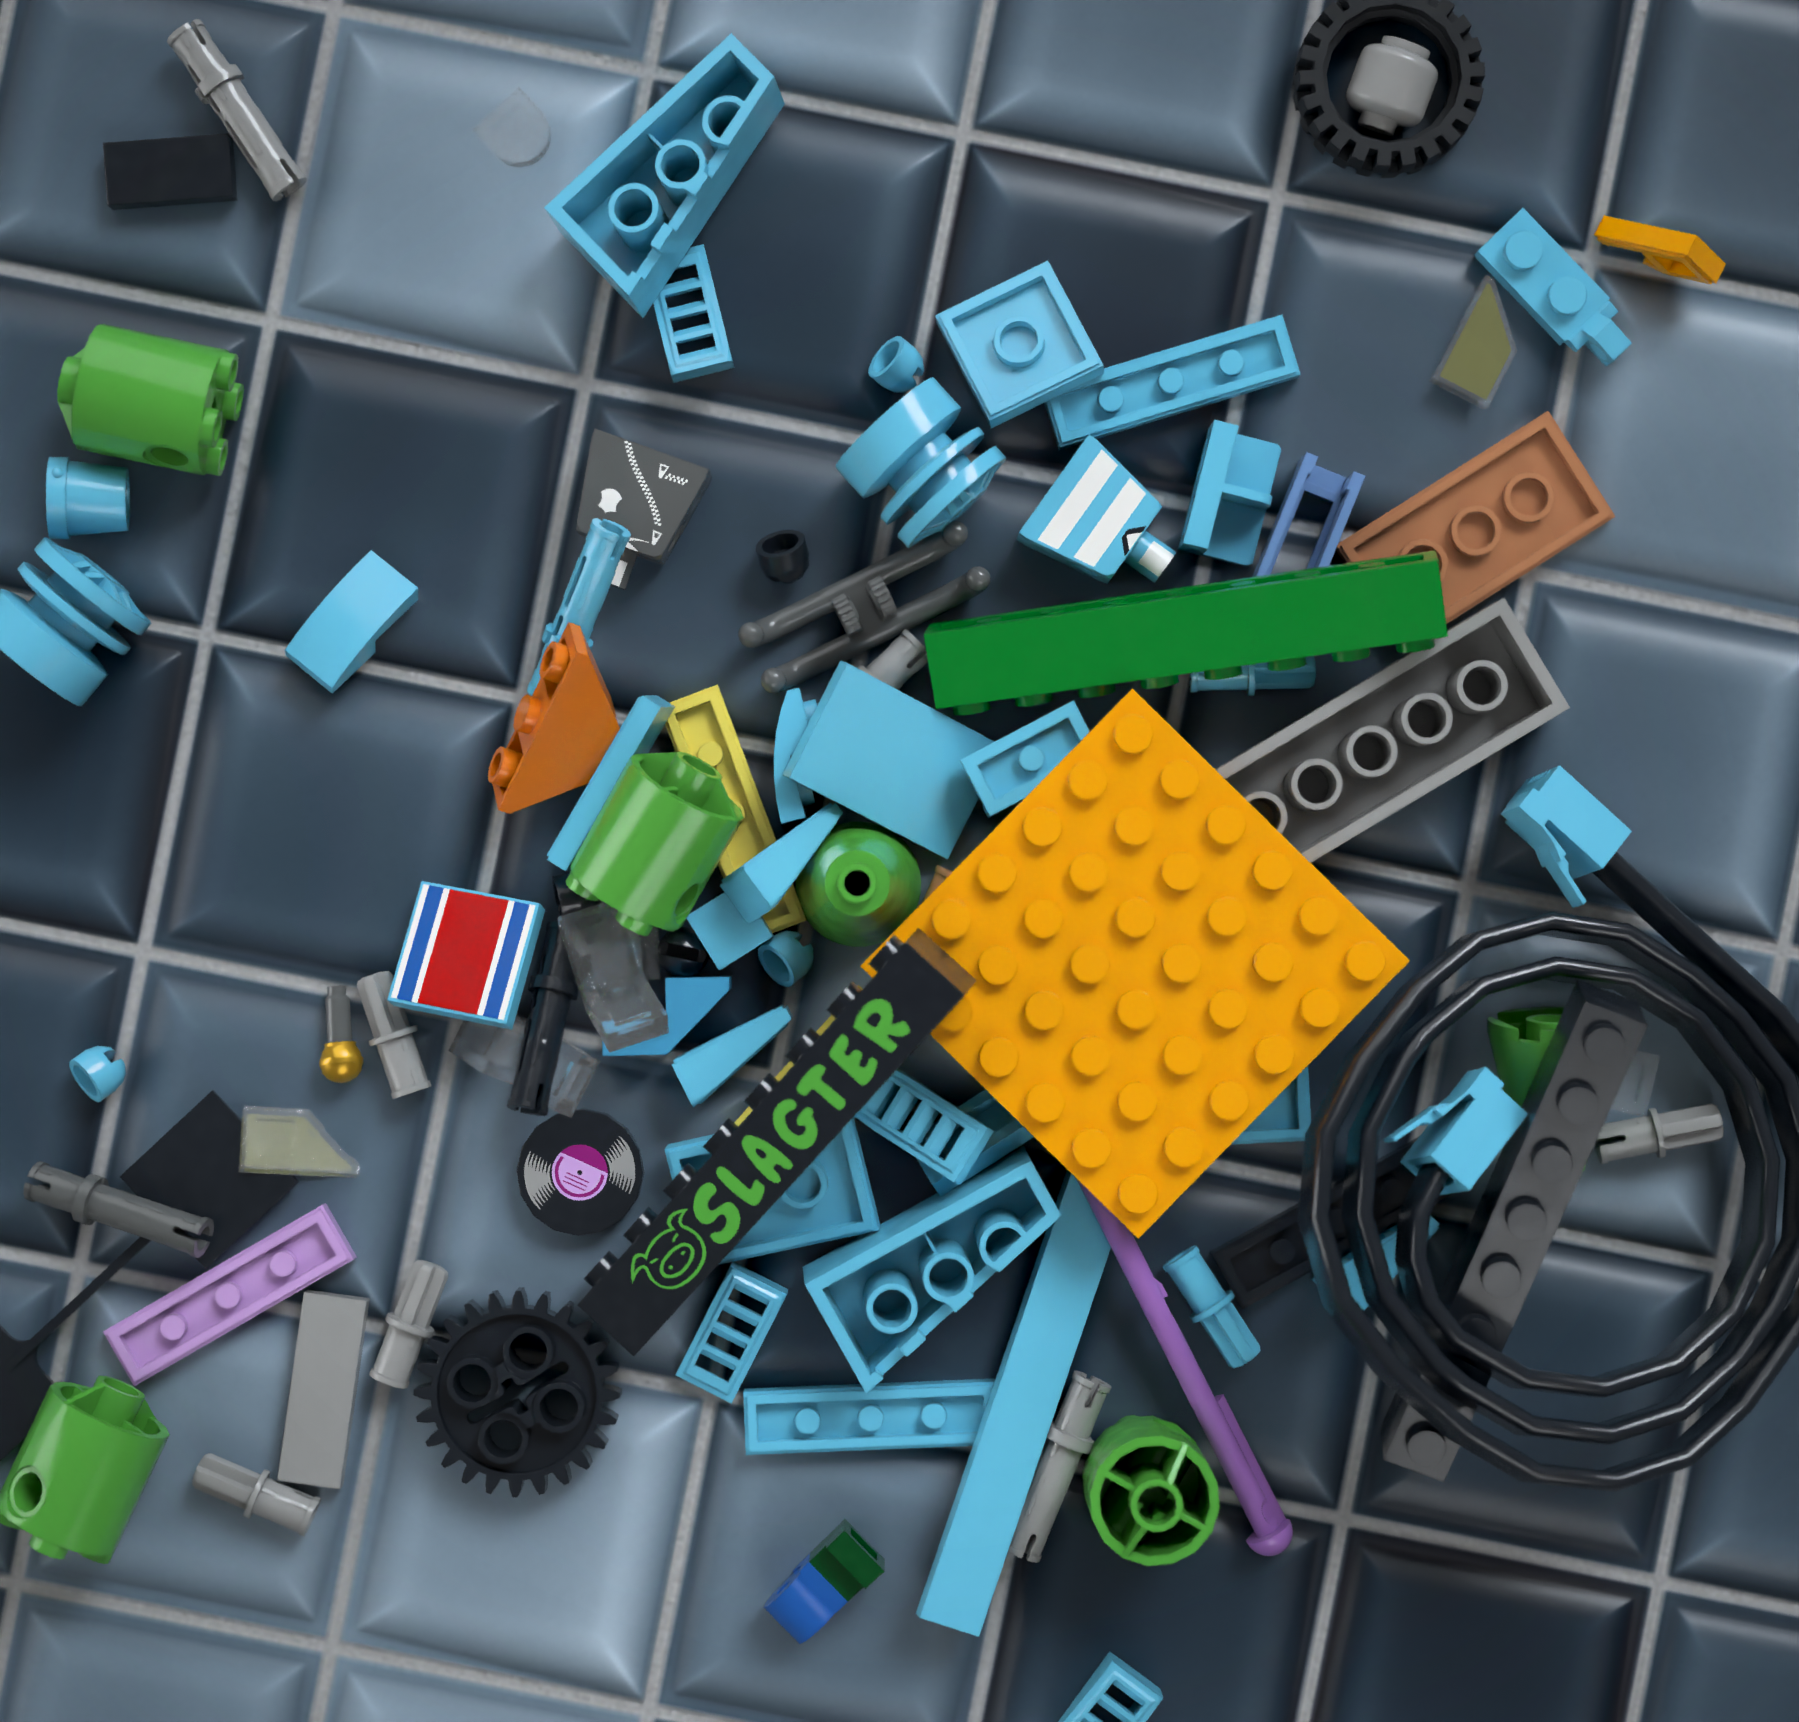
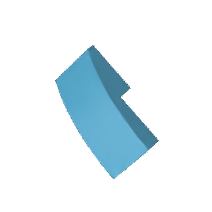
(350, 620)
(792, 722)

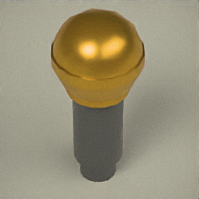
(341, 1058)

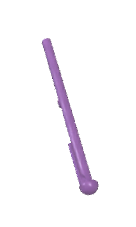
(1271, 1528)

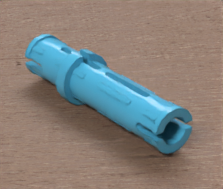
(587, 584)

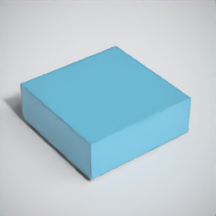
(726, 932)

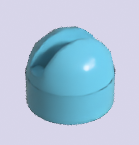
(896, 364)
(786, 958)
(96, 1073)

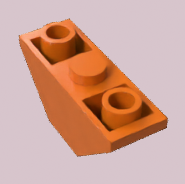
(557, 730)

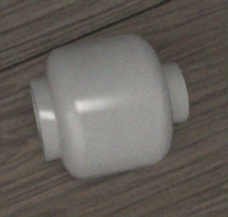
(1391, 85)

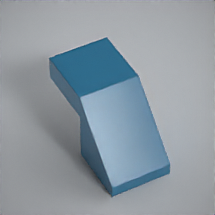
(686, 1005)

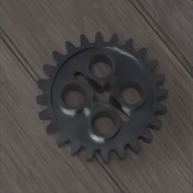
(546, 1440)

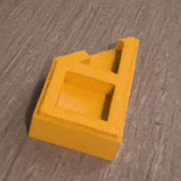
(1664, 249)

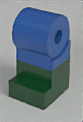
(825, 1582)

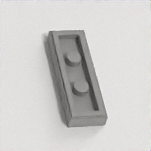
(323, 1389)

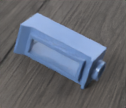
(1321, 484)

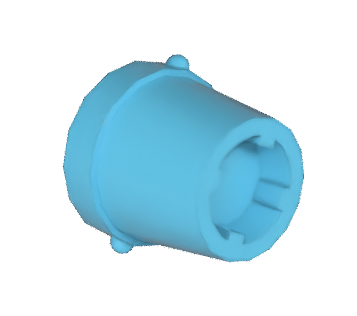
(86, 498)

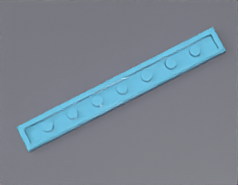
(1017, 1416)

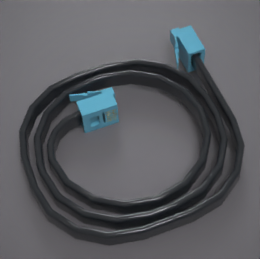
(1474, 1122)

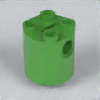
(151, 399)
(656, 841)
(83, 1468)
(1150, 1490)

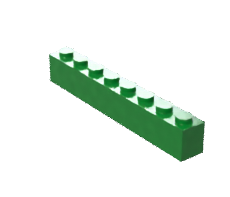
(1187, 631)

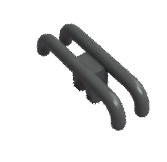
(865, 609)

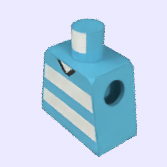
(1097, 518)

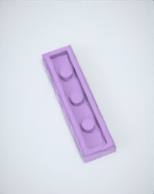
(229, 1294)

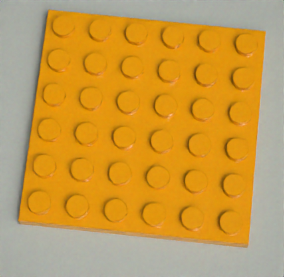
(1144, 962)

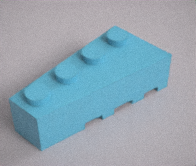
(668, 172)
(927, 1262)

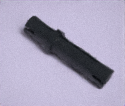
(552, 993)

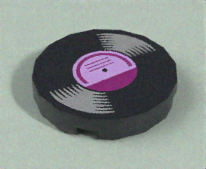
(580, 1172)

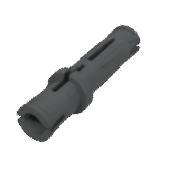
(94, 1200)

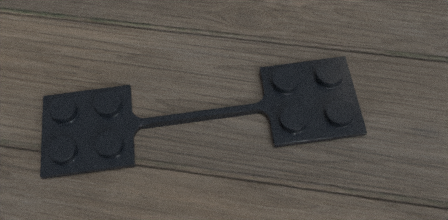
(187, 1170)

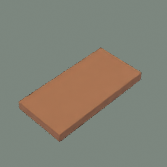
(1491, 516)

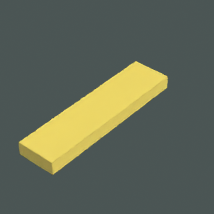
(705, 730)

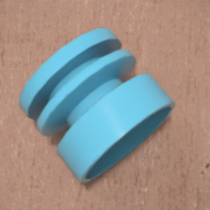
(920, 462)
(65, 621)

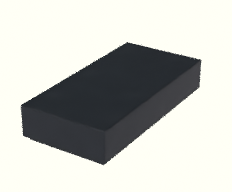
(170, 171)

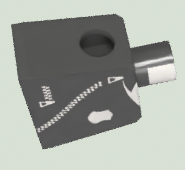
(643, 493)

